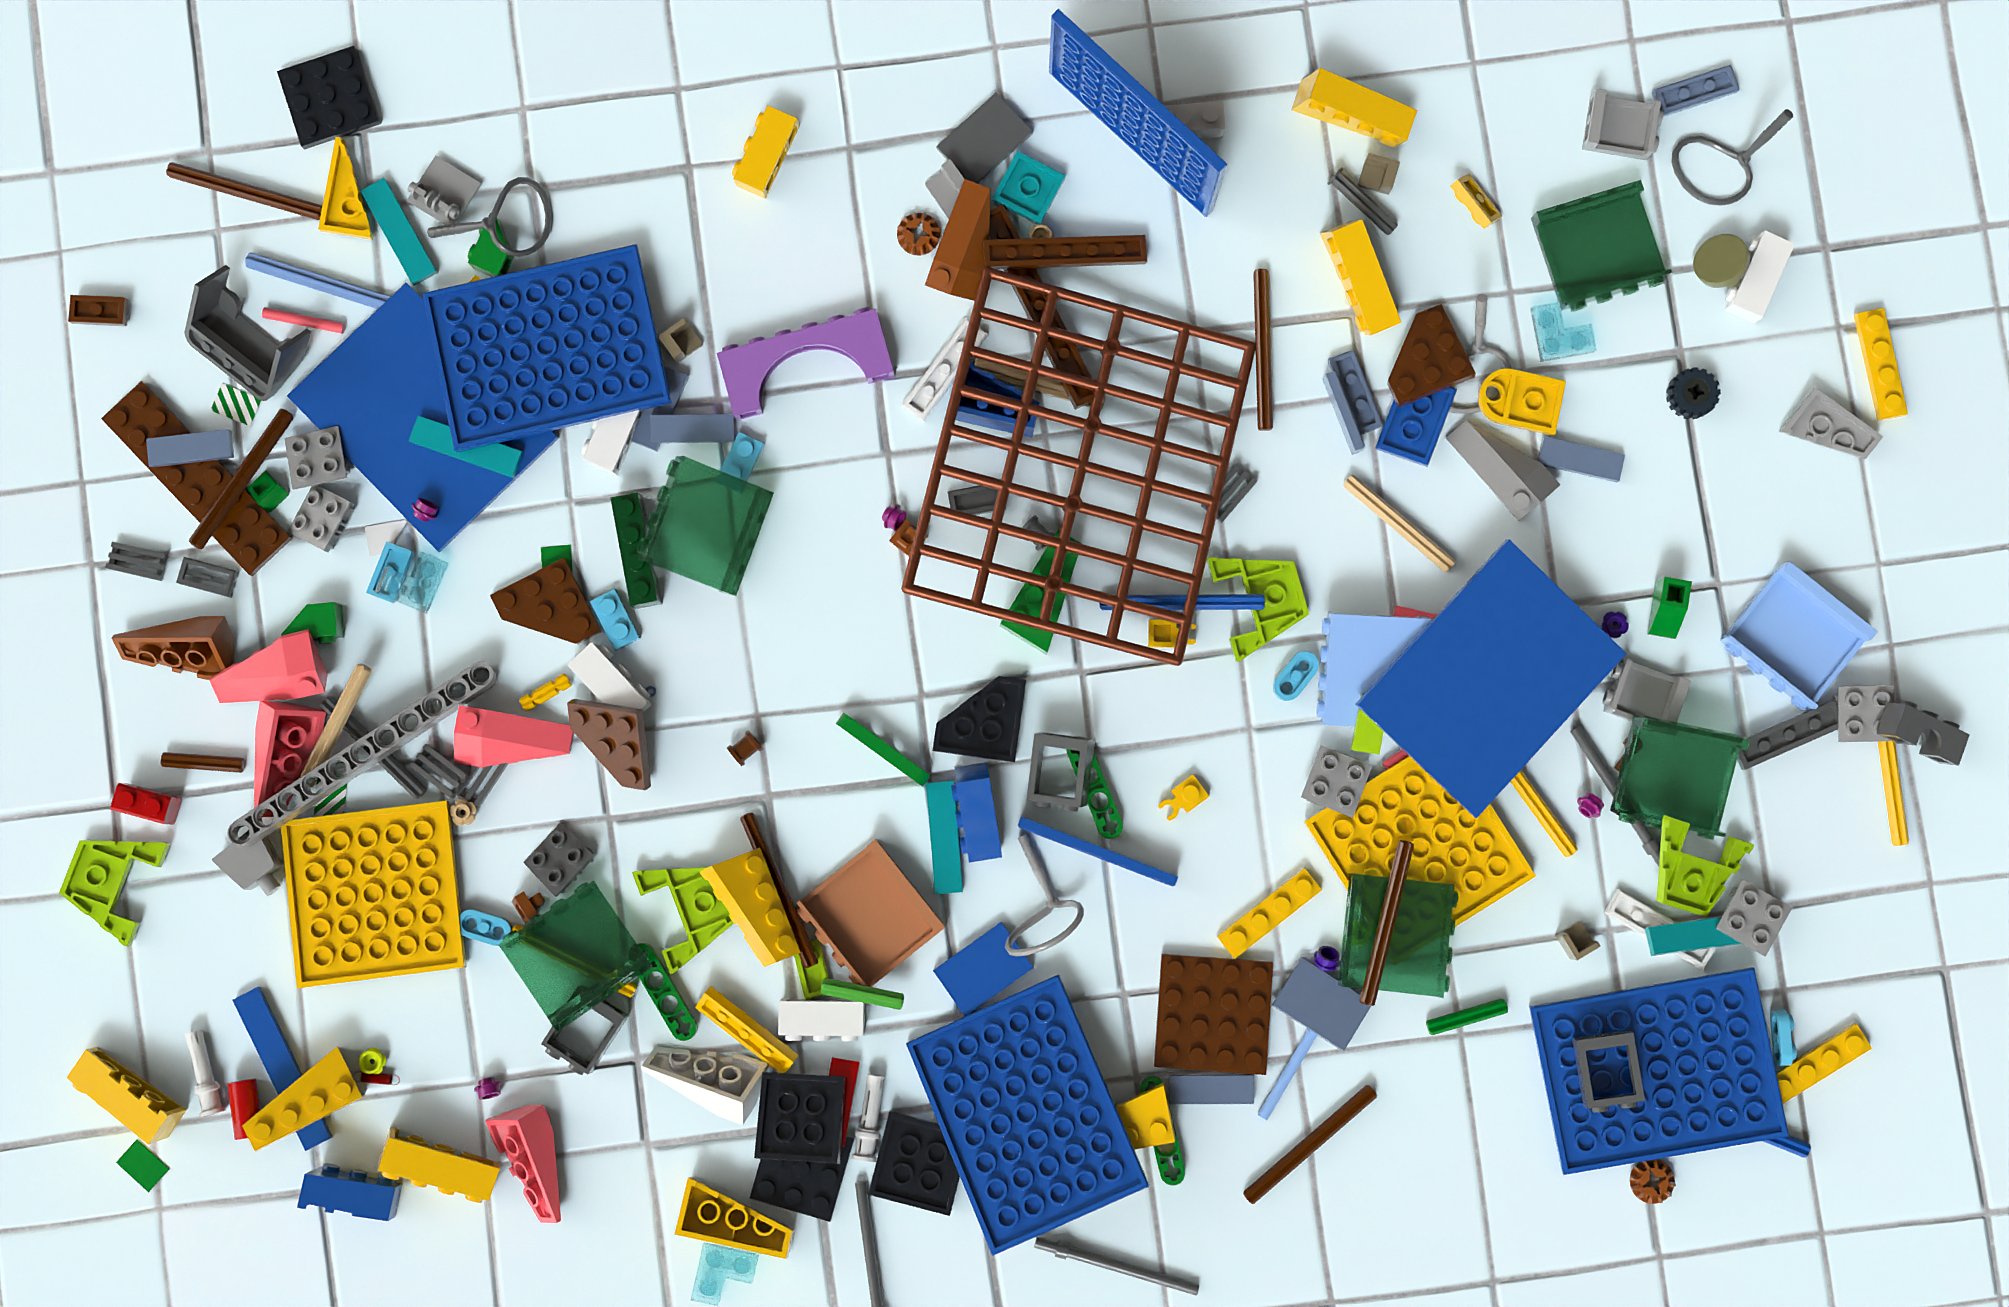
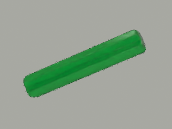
(1467, 1016)

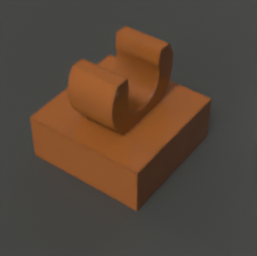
(904, 537)
(527, 907)

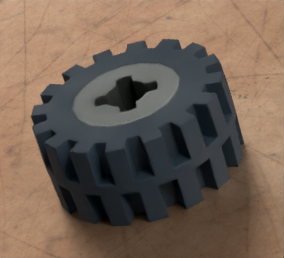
(1684, 398)

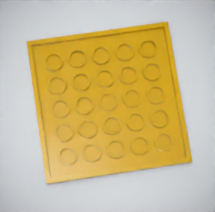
(1447, 839)
(373, 894)

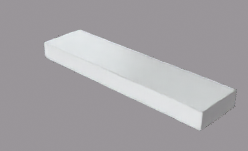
(939, 375)
(1640, 916)

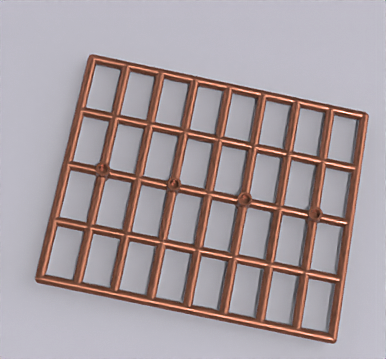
(1073, 503)

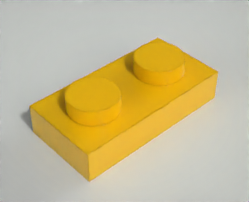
(1476, 201)

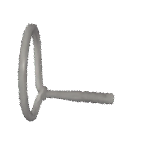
(1480, 348)
(1051, 903)

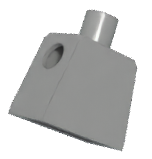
(251, 864)

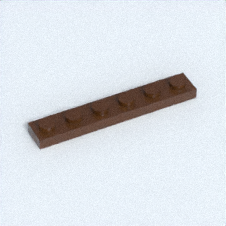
(1064, 252)

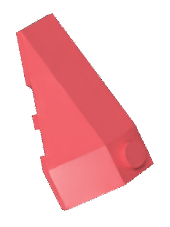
(529, 1145)

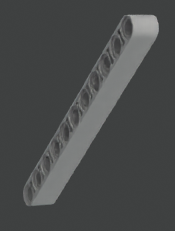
(349, 755)

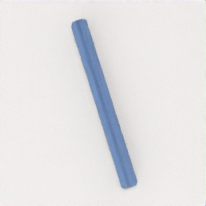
(315, 280)

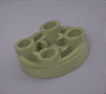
(1722, 261)

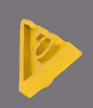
(342, 204)

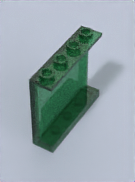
(1599, 247)
(705, 525)
(1676, 774)
(1418, 941)
(574, 955)

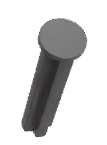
(1363, 202)

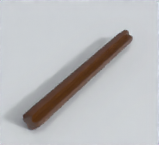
(244, 190)
(1263, 350)
(241, 479)
(757, 841)
(1386, 923)
(1310, 1144)

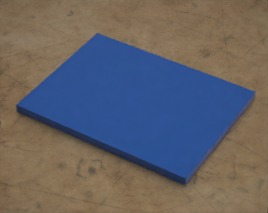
(1134, 114)
(546, 348)
(375, 393)
(1491, 678)
(1693, 1040)
(1027, 1115)

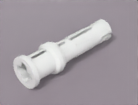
(206, 1086)
(867, 1132)

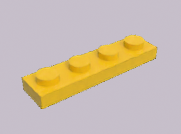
(1880, 364)
(1269, 913)
(746, 1030)
(1821, 1061)

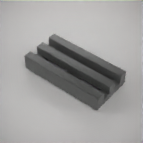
(1244, 475)
(114, 556)
(230, 583)
(422, 758)
(488, 787)

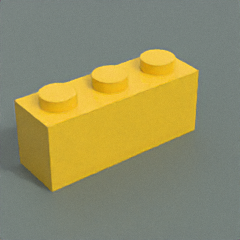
(765, 151)

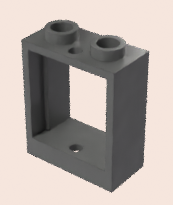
(1086, 749)
(1607, 1040)
(577, 1063)

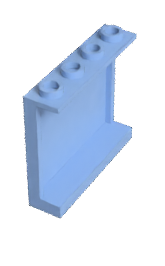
(1797, 636)
(1356, 656)

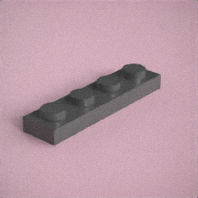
(1789, 735)

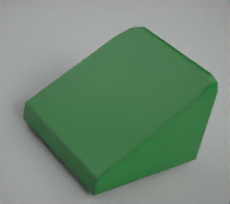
(267, 491)

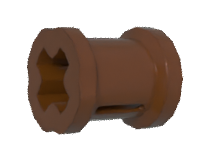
(745, 748)

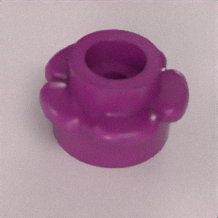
(424, 509)
(893, 517)
(1590, 805)
(488, 1088)

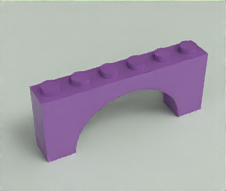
(750, 365)

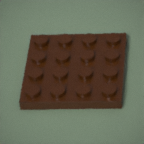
(1213, 1014)

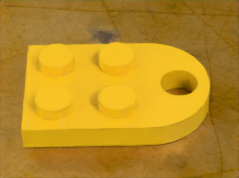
(1524, 400)

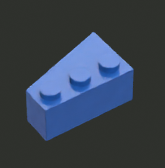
(987, 414)
(976, 812)
(350, 1192)

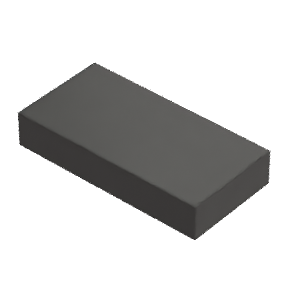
(973, 500)

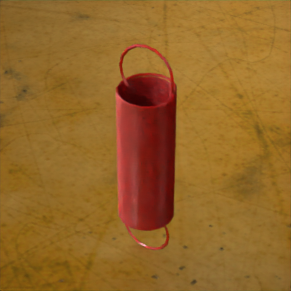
(381, 1078)

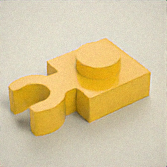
(1164, 634)
(1187, 795)

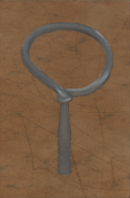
(1743, 158)
(489, 222)

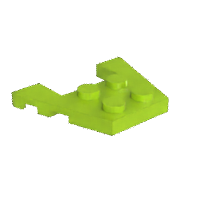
(1282, 592)
(98, 878)
(1689, 880)
(697, 905)

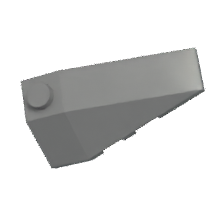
(1507, 472)

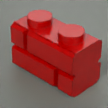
(146, 803)

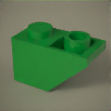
(486, 256)
(1669, 607)
(322, 620)

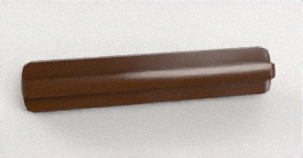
(202, 762)

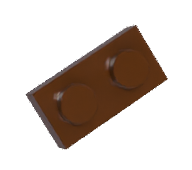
(98, 310)

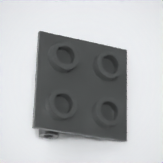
(559, 859)

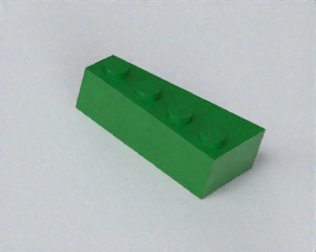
(1031, 597)

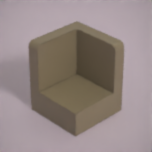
(1378, 173)
(680, 340)
(1576, 941)

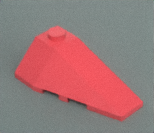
(279, 672)
(497, 737)
(282, 746)

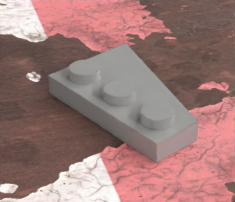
(1831, 426)

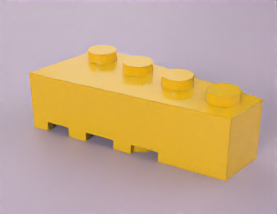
(1354, 107)
(1361, 276)
(754, 905)
(126, 1096)
(310, 1098)
(1148, 1118)
(437, 1167)
(725, 1221)

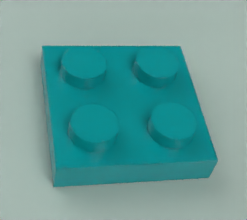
(1028, 188)

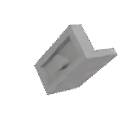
(946, 187)

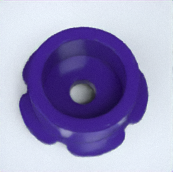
(1607, 624)
(1327, 958)

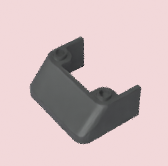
(235, 344)

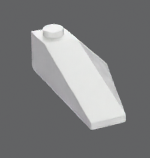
(717, 1083)

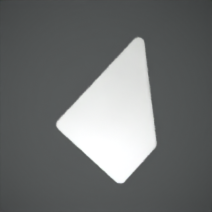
(380, 533)

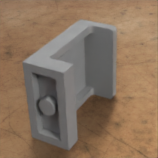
(1622, 126)
(1644, 692)

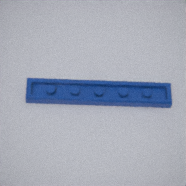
(1097, 851)
(276, 1055)

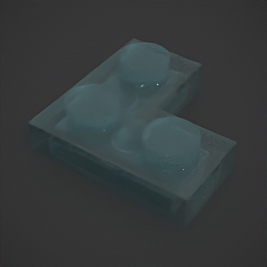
(1554, 339)
(417, 589)
(718, 1264)

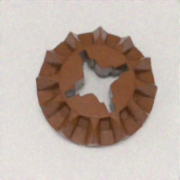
(924, 244)
(1640, 1175)

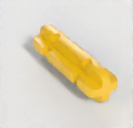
(545, 692)

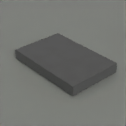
(985, 139)

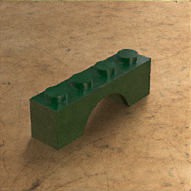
(631, 528)

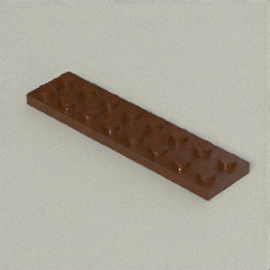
(247, 530)

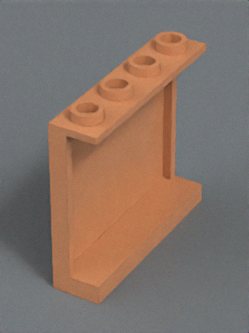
(870, 915)

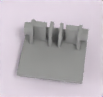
(443, 191)
(316, 458)
(320, 518)
(1861, 711)
(1336, 781)
(1753, 917)

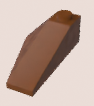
(959, 254)
(192, 645)

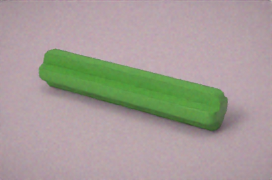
(862, 993)

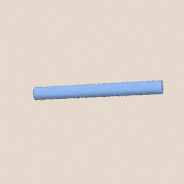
(1287, 1074)

